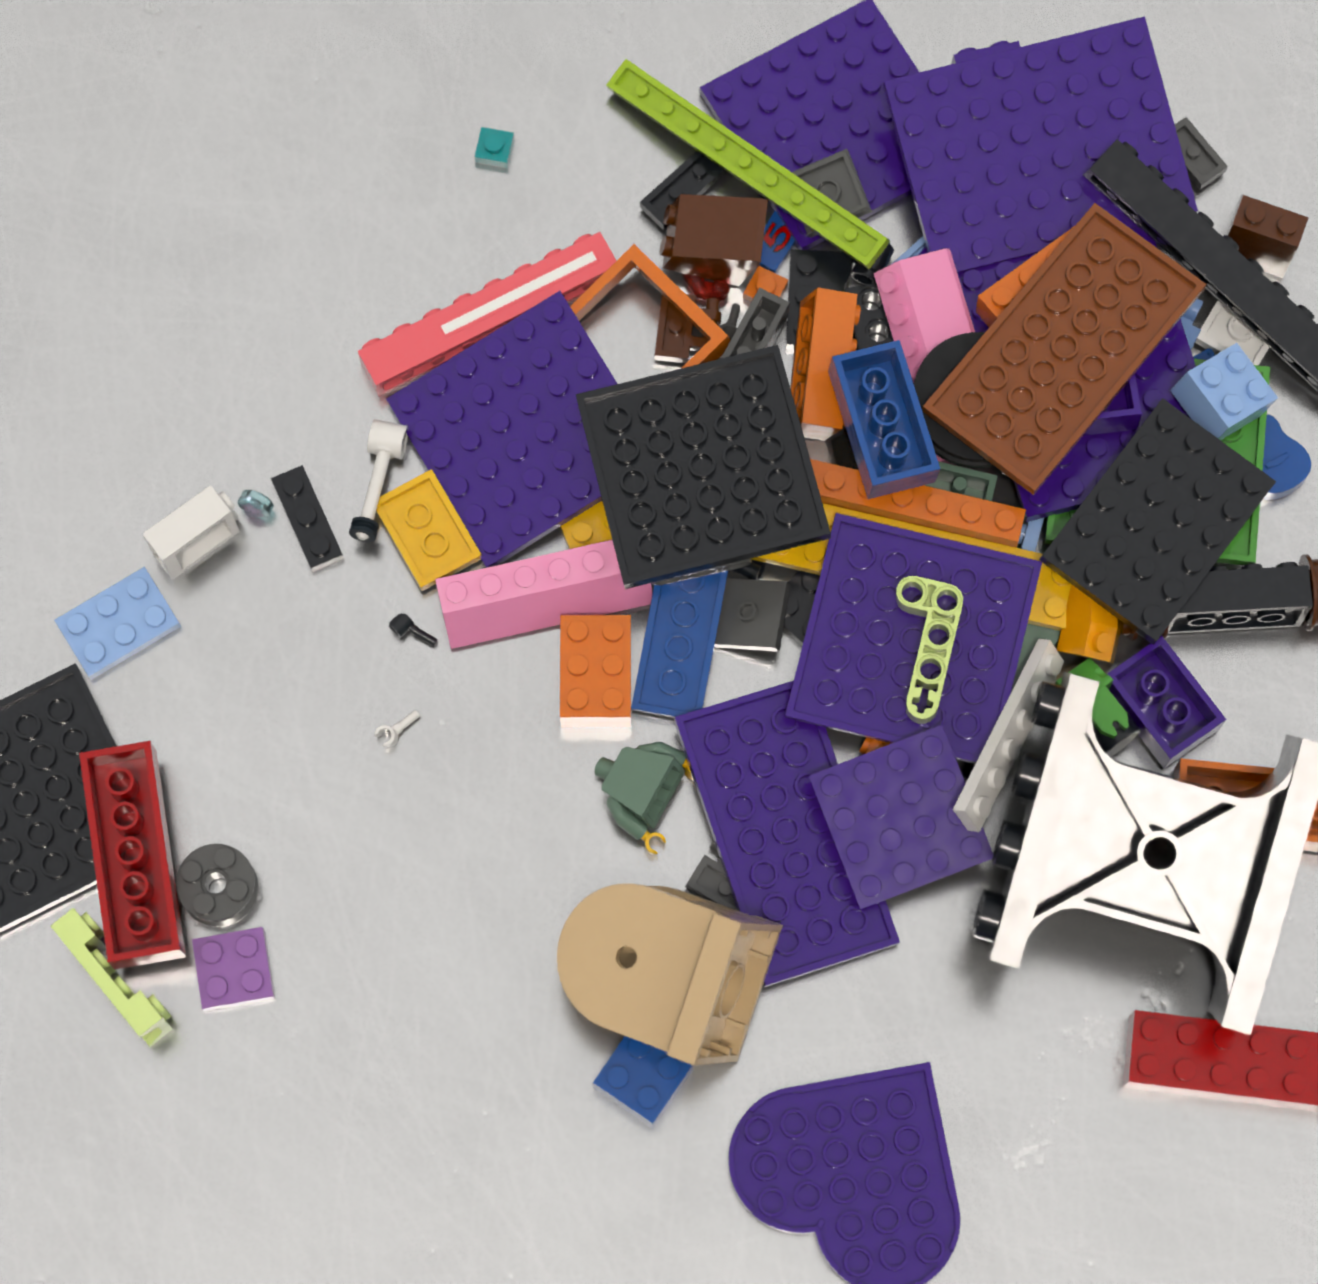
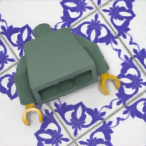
(641, 786)

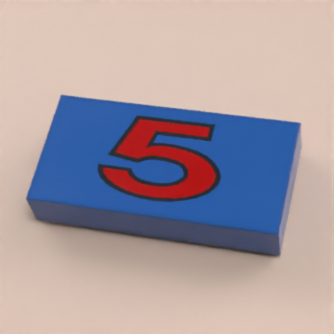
(776, 244)

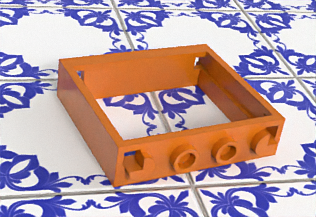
(636, 258)

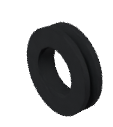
(930, 376)

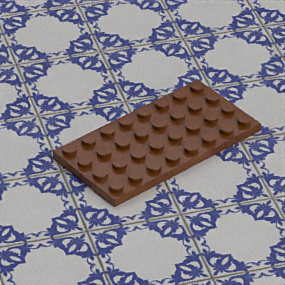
(1063, 348)

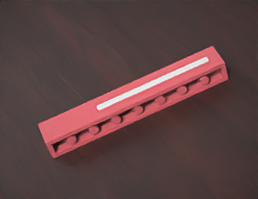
(447, 332)

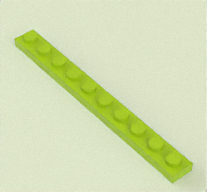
(748, 164)

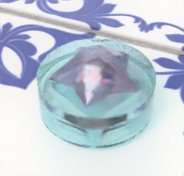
(255, 504)

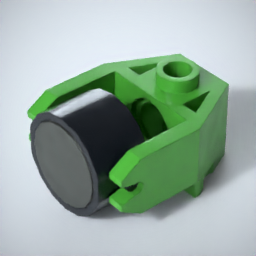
(1110, 720)

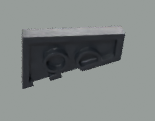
(806, 273)

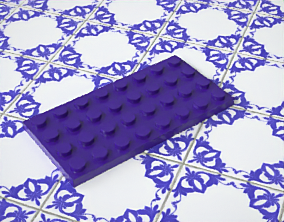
(773, 833)

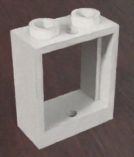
(192, 531)

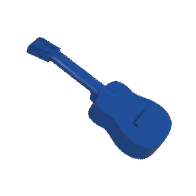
(1283, 457)

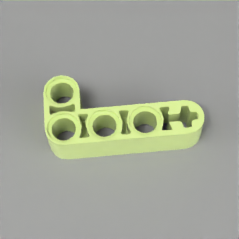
(928, 651)

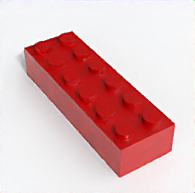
(132, 855)
(1220, 1063)

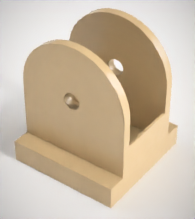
(666, 968)

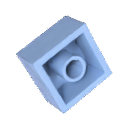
(1224, 392)

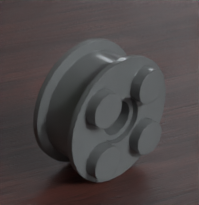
(201, 869)

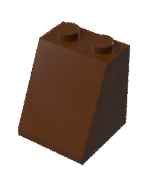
(1267, 233)
(714, 236)

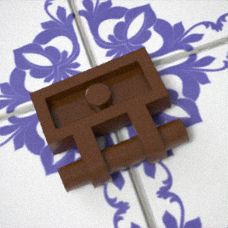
(675, 331)

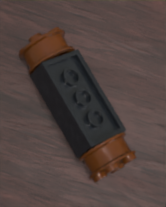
(1249, 599)

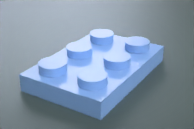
(117, 623)

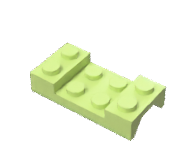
(83, 938)

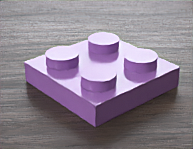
(233, 969)

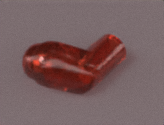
(705, 289)

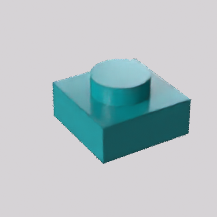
(494, 147)

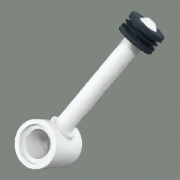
(387, 442)

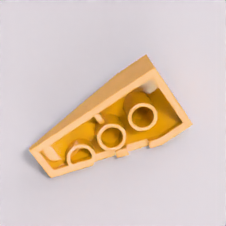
(1089, 629)

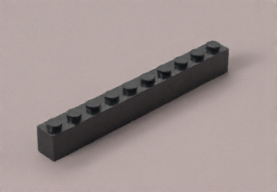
(1209, 256)

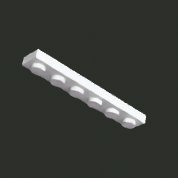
(1006, 737)

